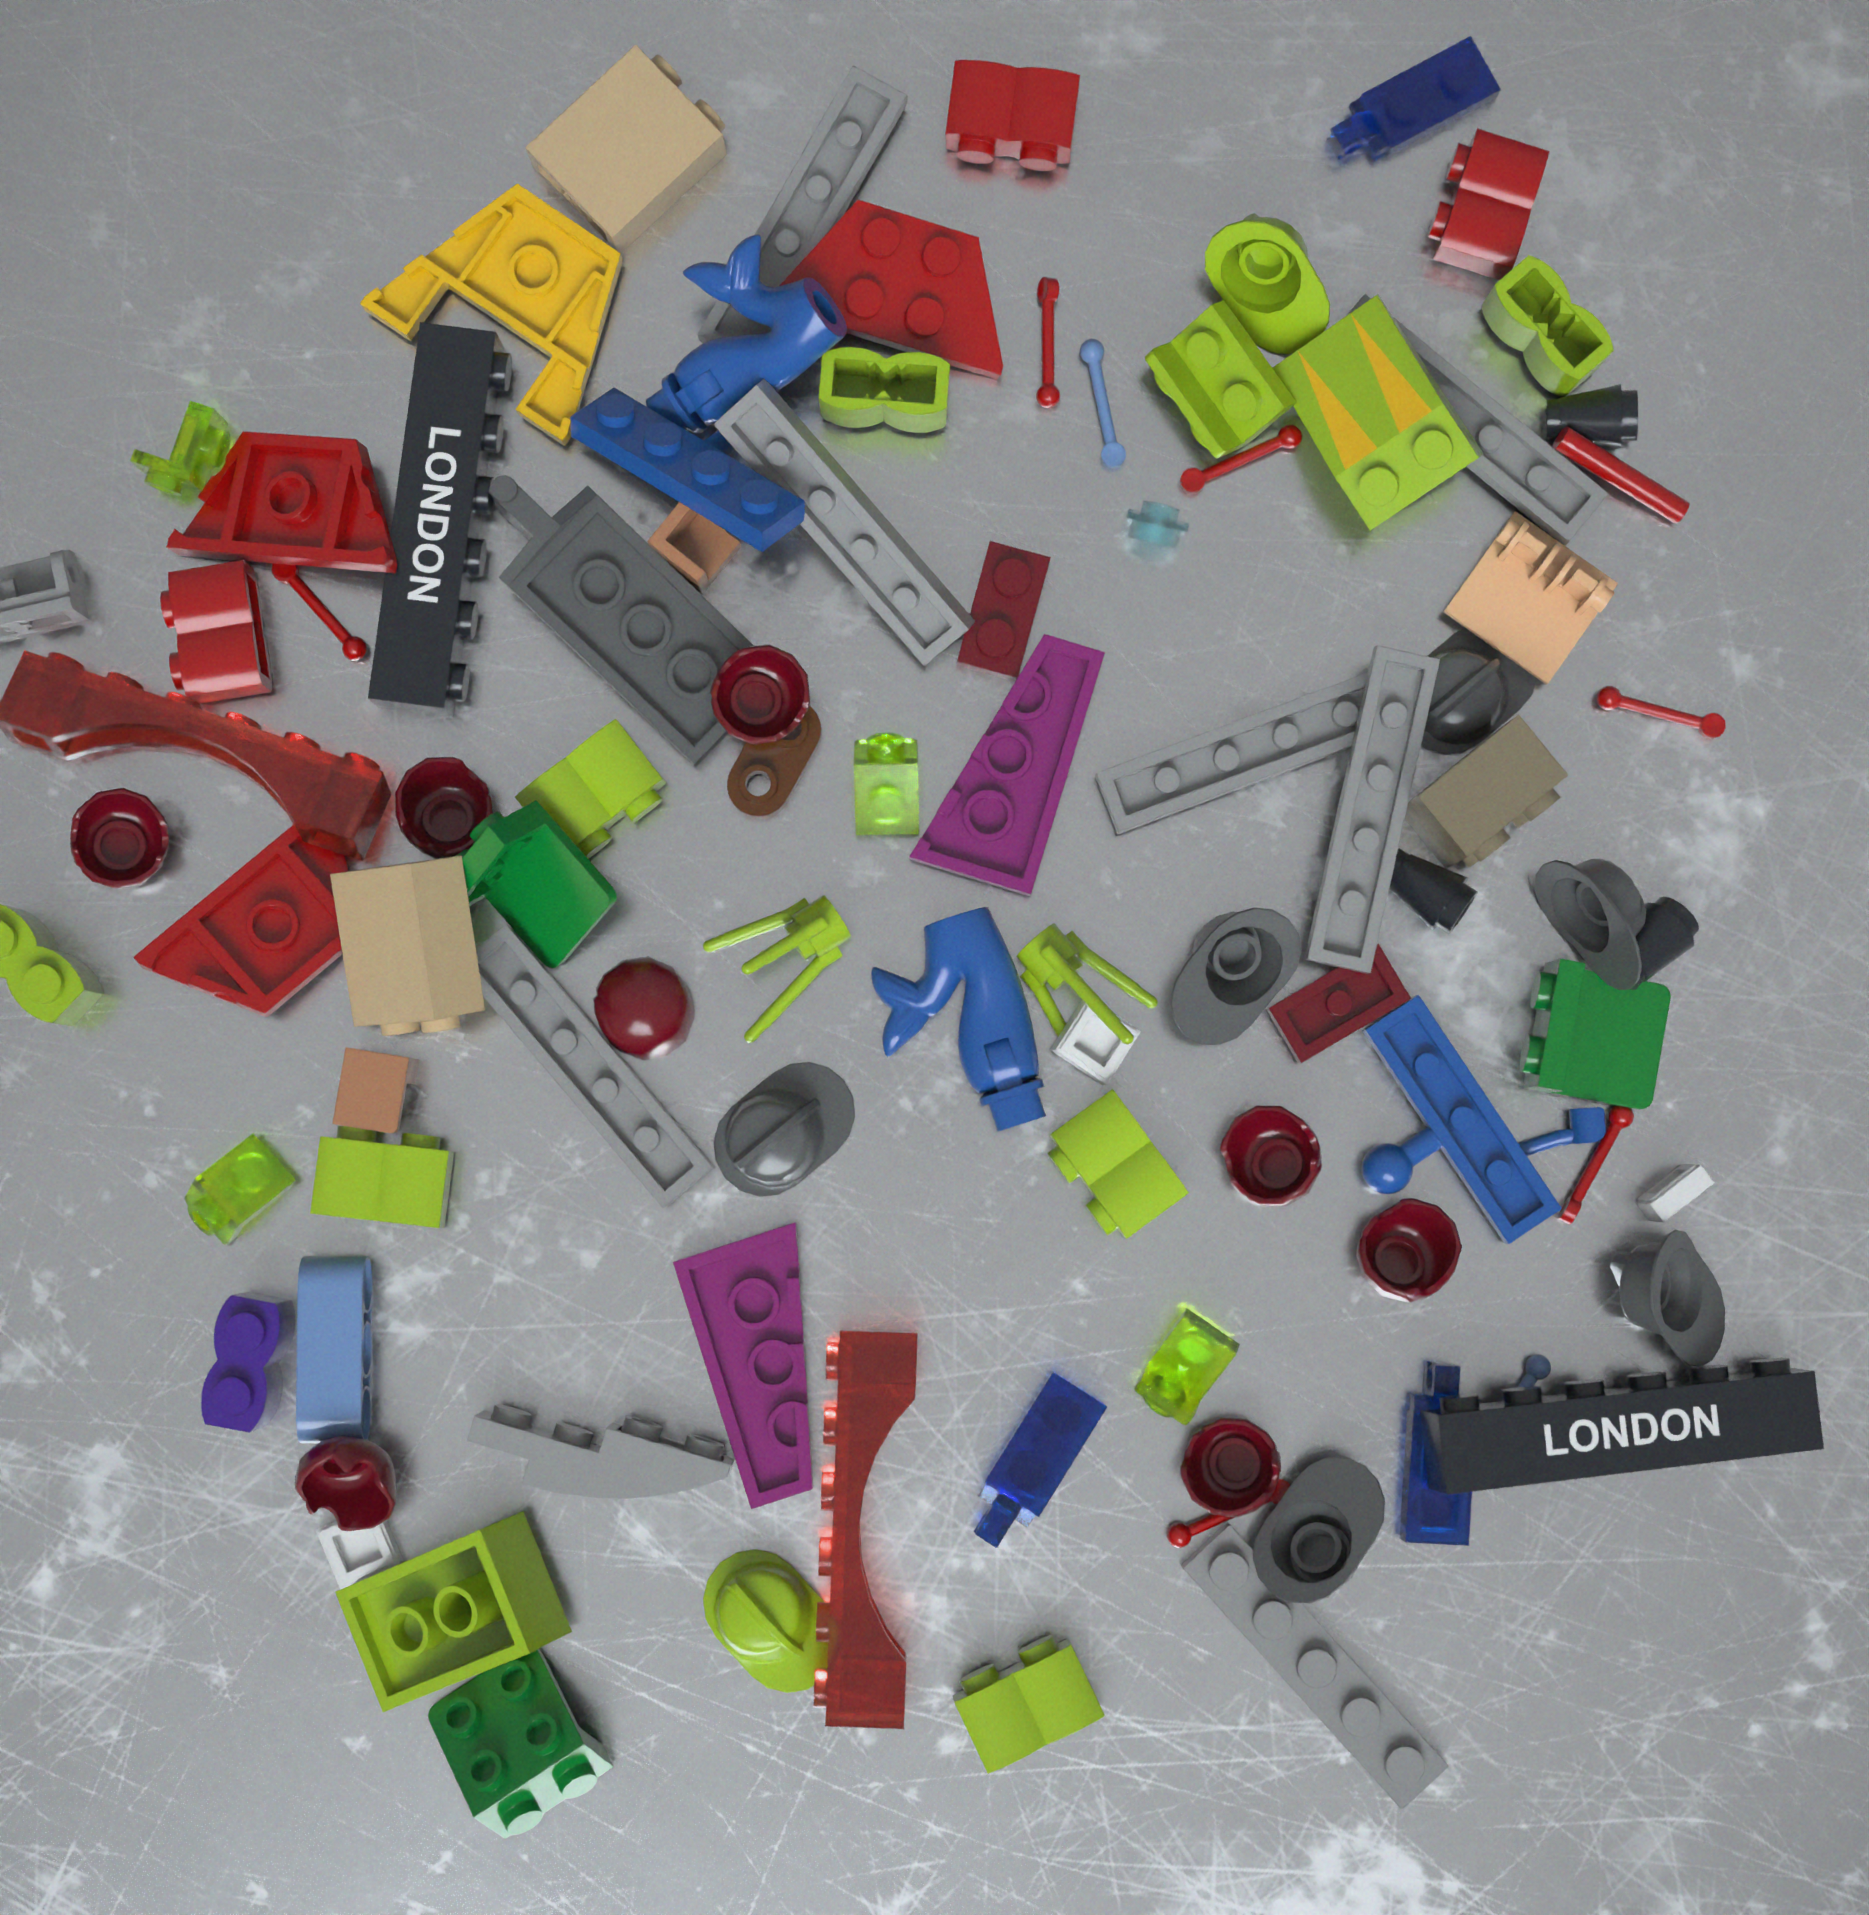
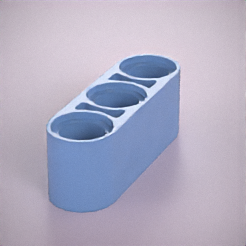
(334, 1348)

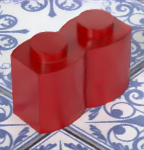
(1012, 113)
(1489, 203)
(217, 631)

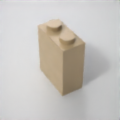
(628, 148)
(408, 945)

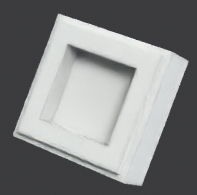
(1092, 1045)
(1674, 1192)
(358, 1552)

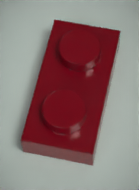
(1003, 611)
(1337, 1006)

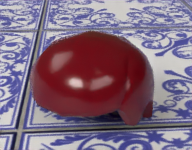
(760, 694)
(441, 806)
(119, 838)
(643, 1008)
(1271, 1155)
(1409, 1250)
(1231, 1467)
(349, 1480)

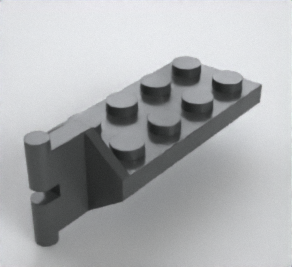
(621, 611)

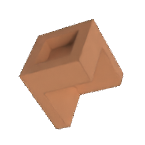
(694, 546)
(373, 1089)

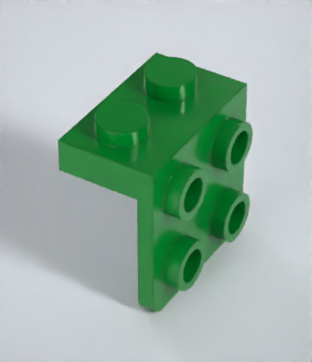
(536, 881)
(1594, 1037)
(515, 1745)

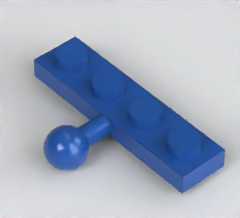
(688, 468)
(1456, 1121)

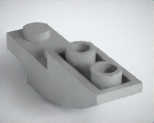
(625, 1466)

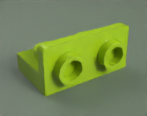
(1220, 381)

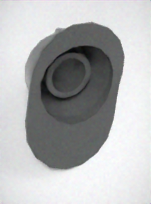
(1472, 693)
(1597, 913)
(1234, 974)
(784, 1129)
(1674, 1295)
(1319, 1530)

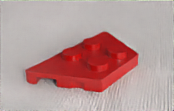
(908, 286)
(292, 505)
(258, 930)

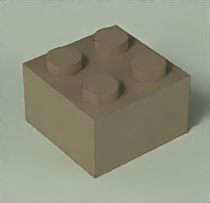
(1494, 784)

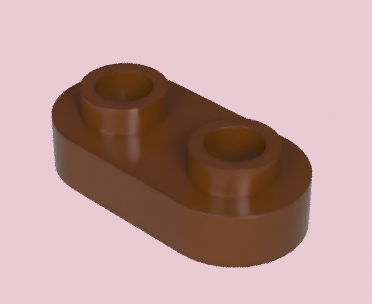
(781, 762)

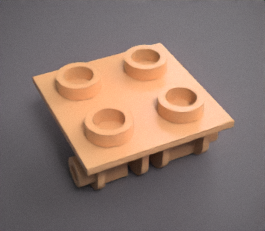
(1531, 597)

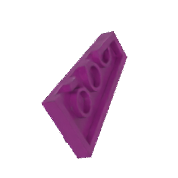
(1010, 788)
(752, 1344)

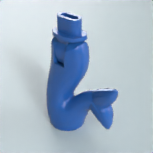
(726, 368)
(994, 1022)

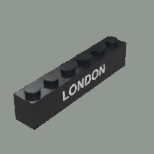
(438, 520)
(1620, 1428)

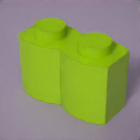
(1536, 316)
(866, 389)
(597, 787)
(40, 976)
(1116, 1165)
(382, 1180)
(1026, 1704)

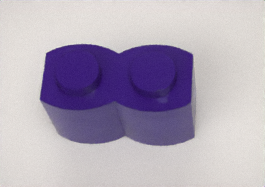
(247, 1379)

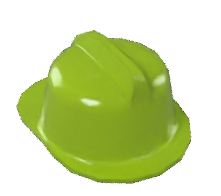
(1268, 282)
(766, 1619)

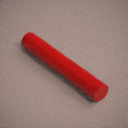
(1621, 475)

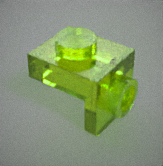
(198, 448)
(886, 785)
(236, 1189)
(1185, 1367)

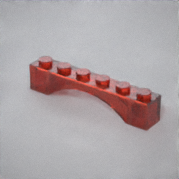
(76, 713)
(864, 1658)

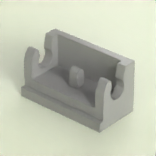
(41, 595)

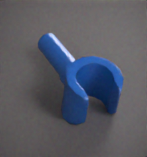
(1586, 1126)

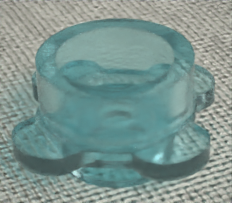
(1156, 524)

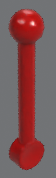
(1047, 293)
(1193, 479)
(353, 647)
(1709, 725)
(1620, 1118)
(1180, 1534)

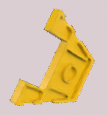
(530, 275)

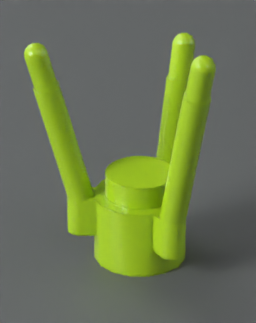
(813, 930)
(1053, 960)

